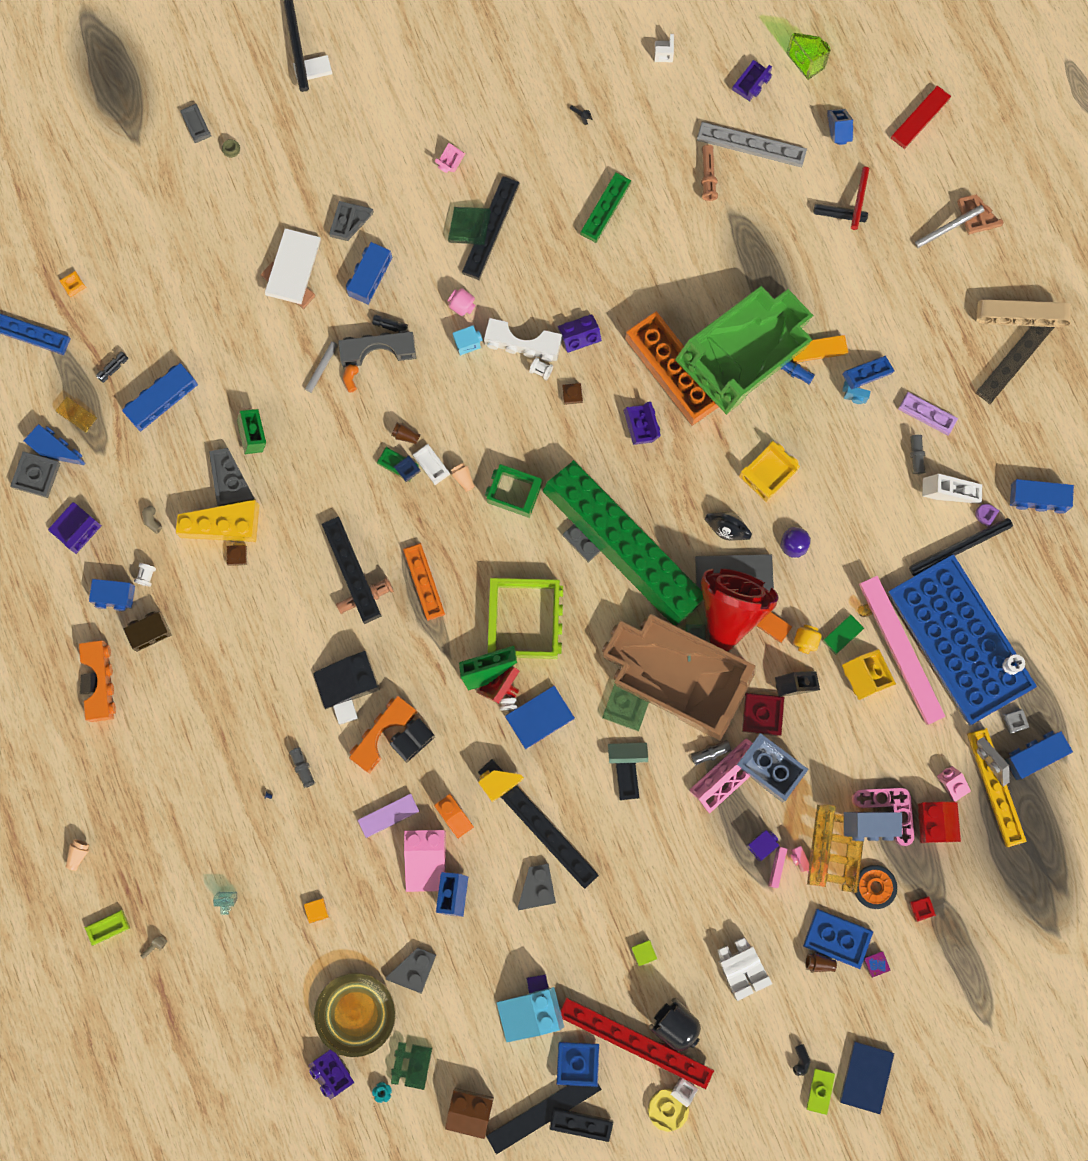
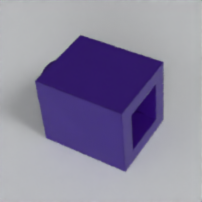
(763, 845)

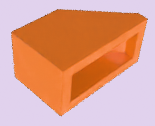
(453, 816)

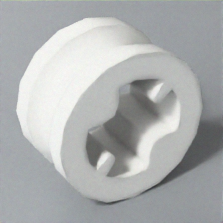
(508, 704)

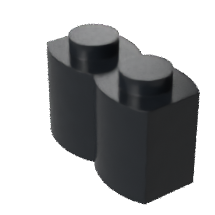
(412, 740)

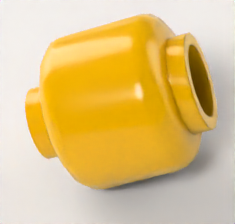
(807, 639)

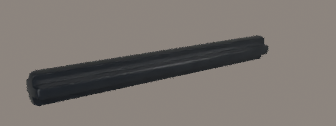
(296, 45)
(961, 546)

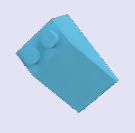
(530, 1015)

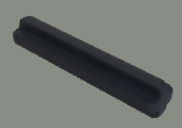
(838, 212)

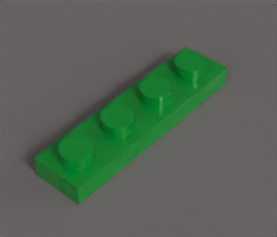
(605, 207)

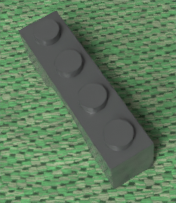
(355, 350)

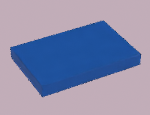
(539, 717)
(838, 938)

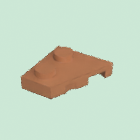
(981, 222)

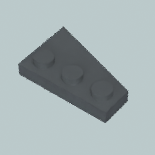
(228, 479)

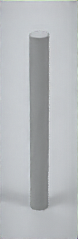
(949, 226)

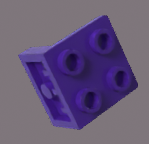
(74, 528)

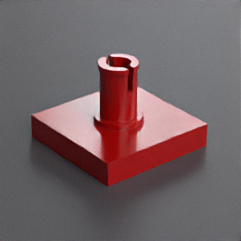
(500, 686)

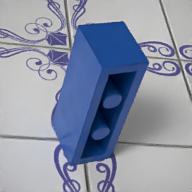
(369, 273)
(1041, 496)
(1038, 754)

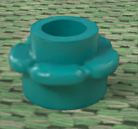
(382, 1086)

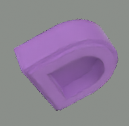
(986, 513)

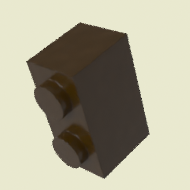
(147, 631)

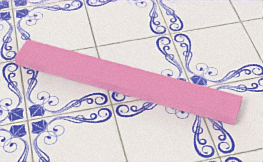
(902, 650)

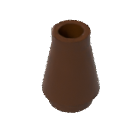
(405, 433)
(819, 963)

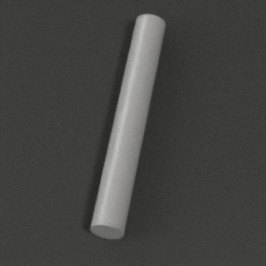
(320, 368)

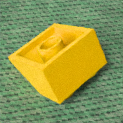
(868, 674)

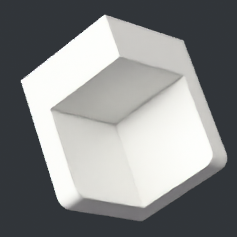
(664, 50)

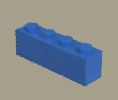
(159, 397)

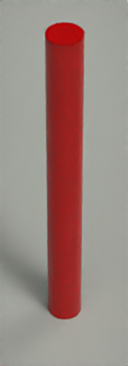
(860, 198)

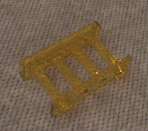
(821, 854)

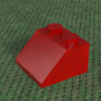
(939, 822)

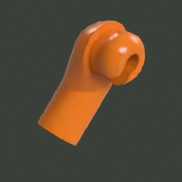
(348, 375)

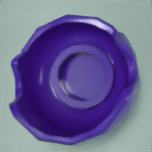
(795, 542)

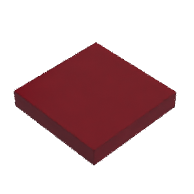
(763, 714)

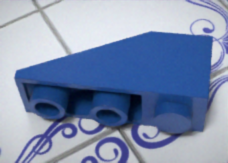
(49, 447)

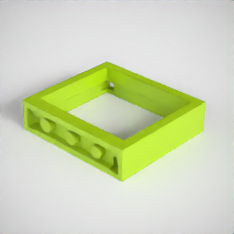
(496, 583)

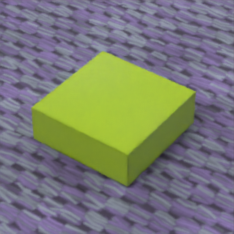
(644, 953)

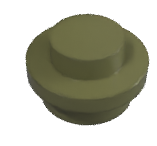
(231, 148)

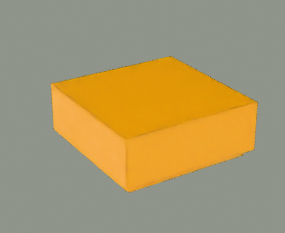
(72, 283)
(316, 910)

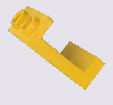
(769, 471)

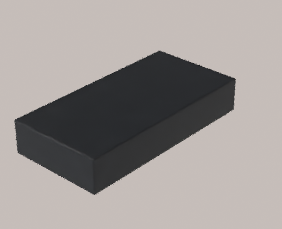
(627, 781)

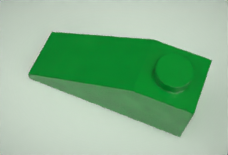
(487, 667)

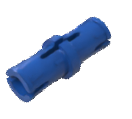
(798, 372)

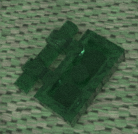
(418, 1065)

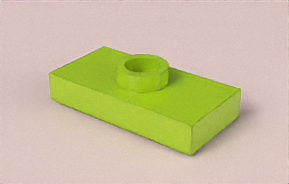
(820, 1091)

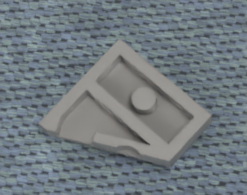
(994, 760)

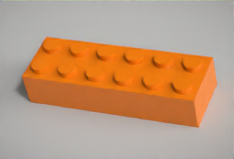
(658, 349)

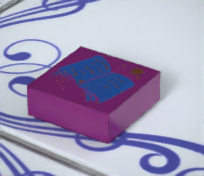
(877, 964)

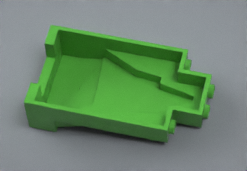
(746, 346)

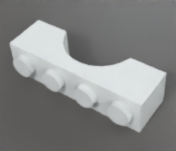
(544, 346)

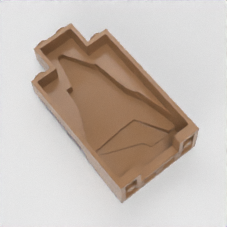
(658, 671)

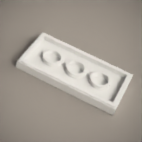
(292, 266)

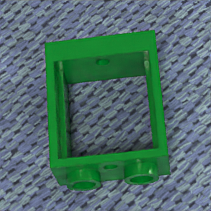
(516, 474)

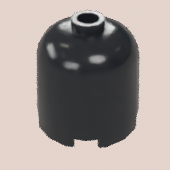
(676, 1026)

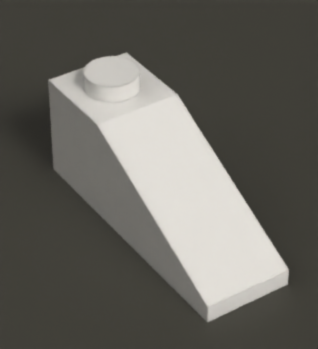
(951, 489)

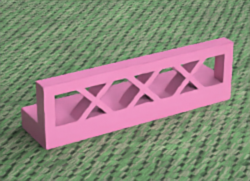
(723, 772)

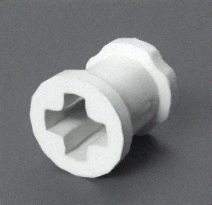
(541, 368)
(145, 574)
(1019, 660)

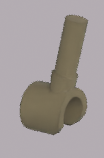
(158, 943)

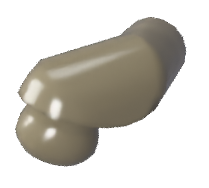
(148, 519)

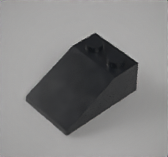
(346, 680)

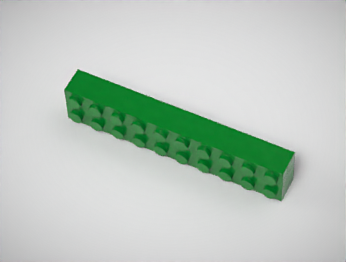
(624, 543)

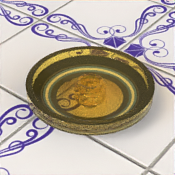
(355, 1015)

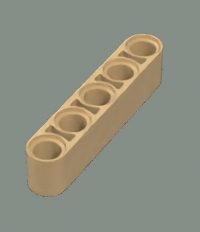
(1024, 313)

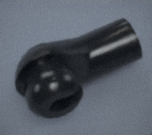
(804, 1061)

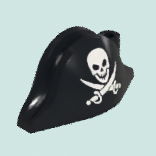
(728, 526)

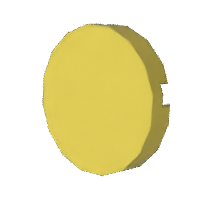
(667, 1111)

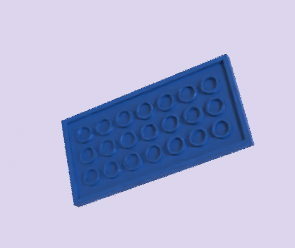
(960, 639)

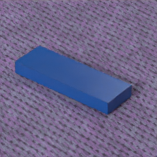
(868, 372)

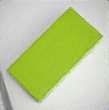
(107, 927)

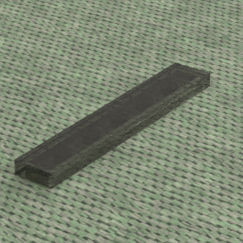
(1013, 362)

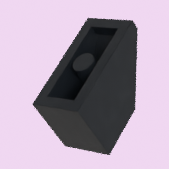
(797, 683)

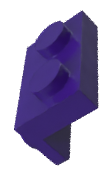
(752, 79)
(580, 333)
(642, 423)

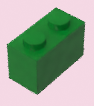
(251, 431)

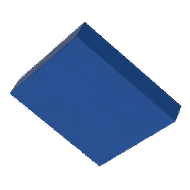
(578, 1064)

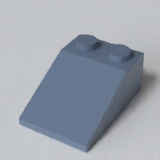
(772, 768)

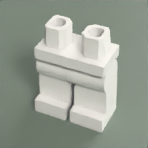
(738, 964)

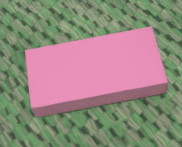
(777, 867)

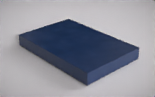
(866, 1077)

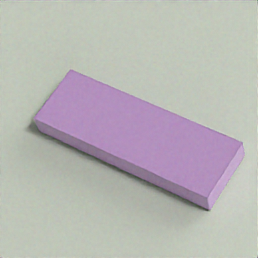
(928, 413)
(388, 815)

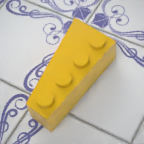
(225, 522)

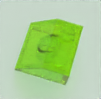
(808, 53)

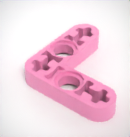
(905, 806)

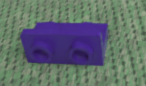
(330, 1074)

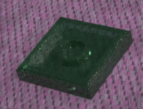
(469, 225)
(625, 709)

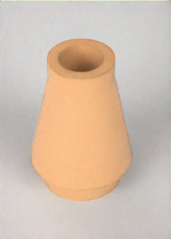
(463, 477)
(76, 854)

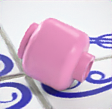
(461, 302)

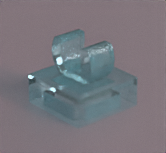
(225, 900)

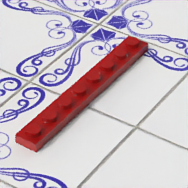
(636, 1043)

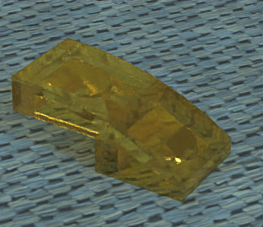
(76, 414)

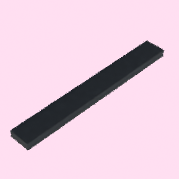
(546, 832)

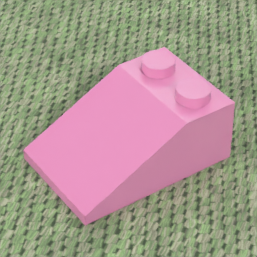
(424, 859)

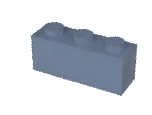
(872, 825)

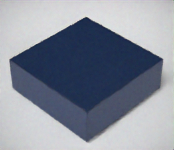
(407, 469)

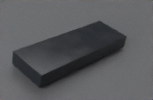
(581, 1124)

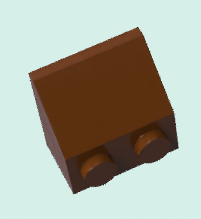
(469, 1113)

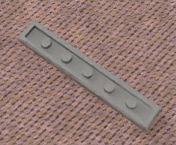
(751, 144)

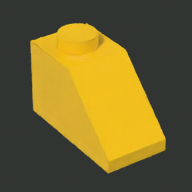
(498, 783)

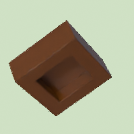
(572, 393)
(236, 555)

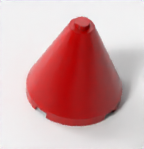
(734, 605)

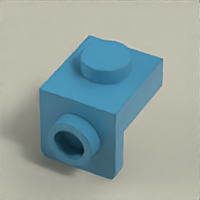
(857, 395)

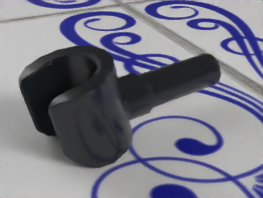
(583, 114)

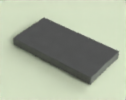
(754, 565)

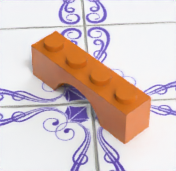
(100, 704)
(397, 714)

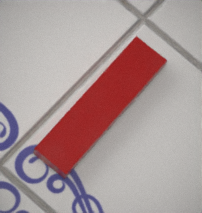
(921, 117)

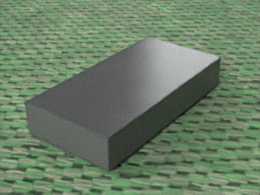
(195, 123)

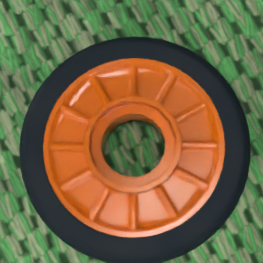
(888, 887)

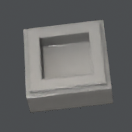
(1016, 721)

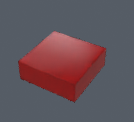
(922, 908)

